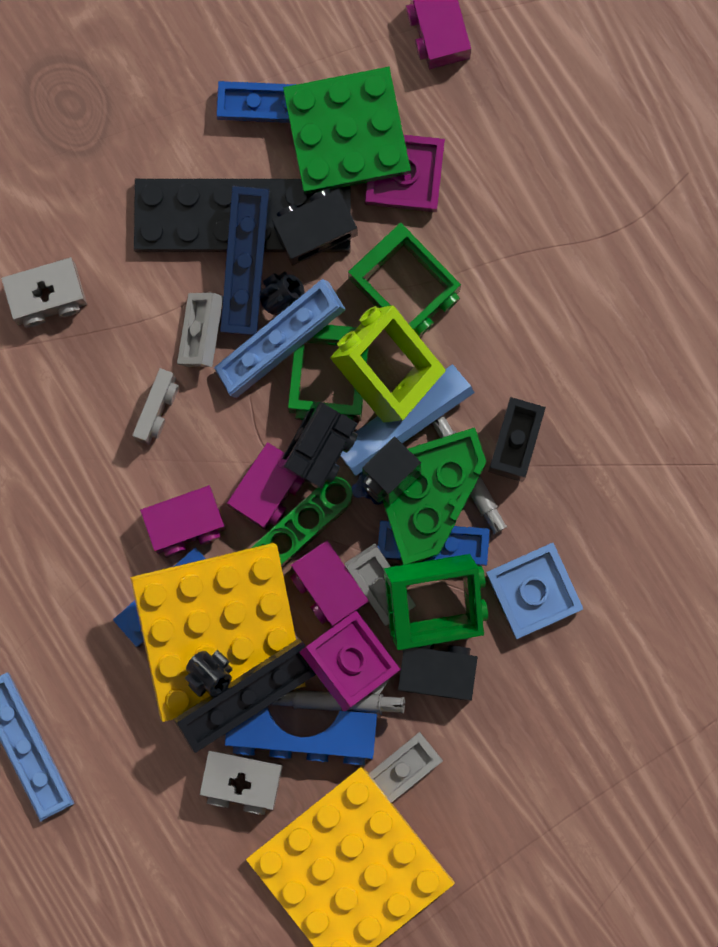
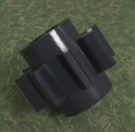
(280, 292)
(208, 673)

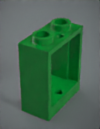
(385, 250)
(327, 336)
(438, 630)

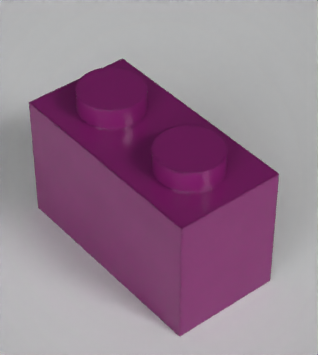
(440, 30)
(265, 489)
(183, 521)
(328, 584)

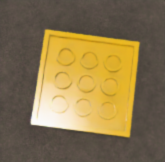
(211, 605)
(350, 867)

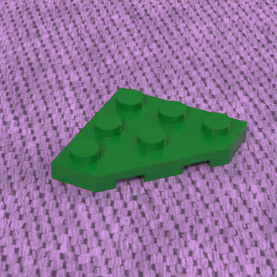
(434, 501)

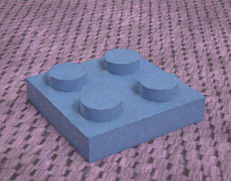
(534, 591)

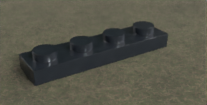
(245, 696)

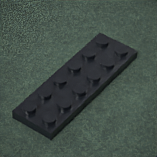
(196, 212)

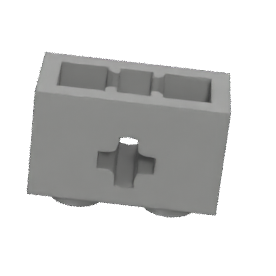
(25, 289)
(223, 767)

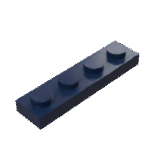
(244, 260)

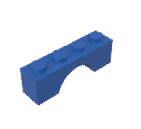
(348, 736)

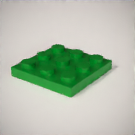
(346, 130)

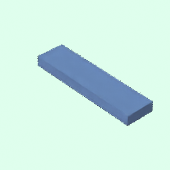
(279, 338)
(442, 397)
(29, 754)

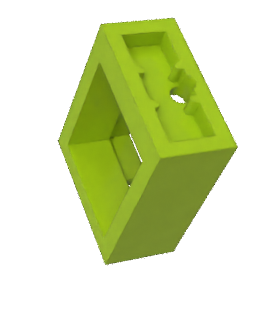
(412, 388)

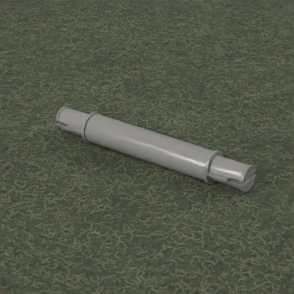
(480, 493)
(324, 701)

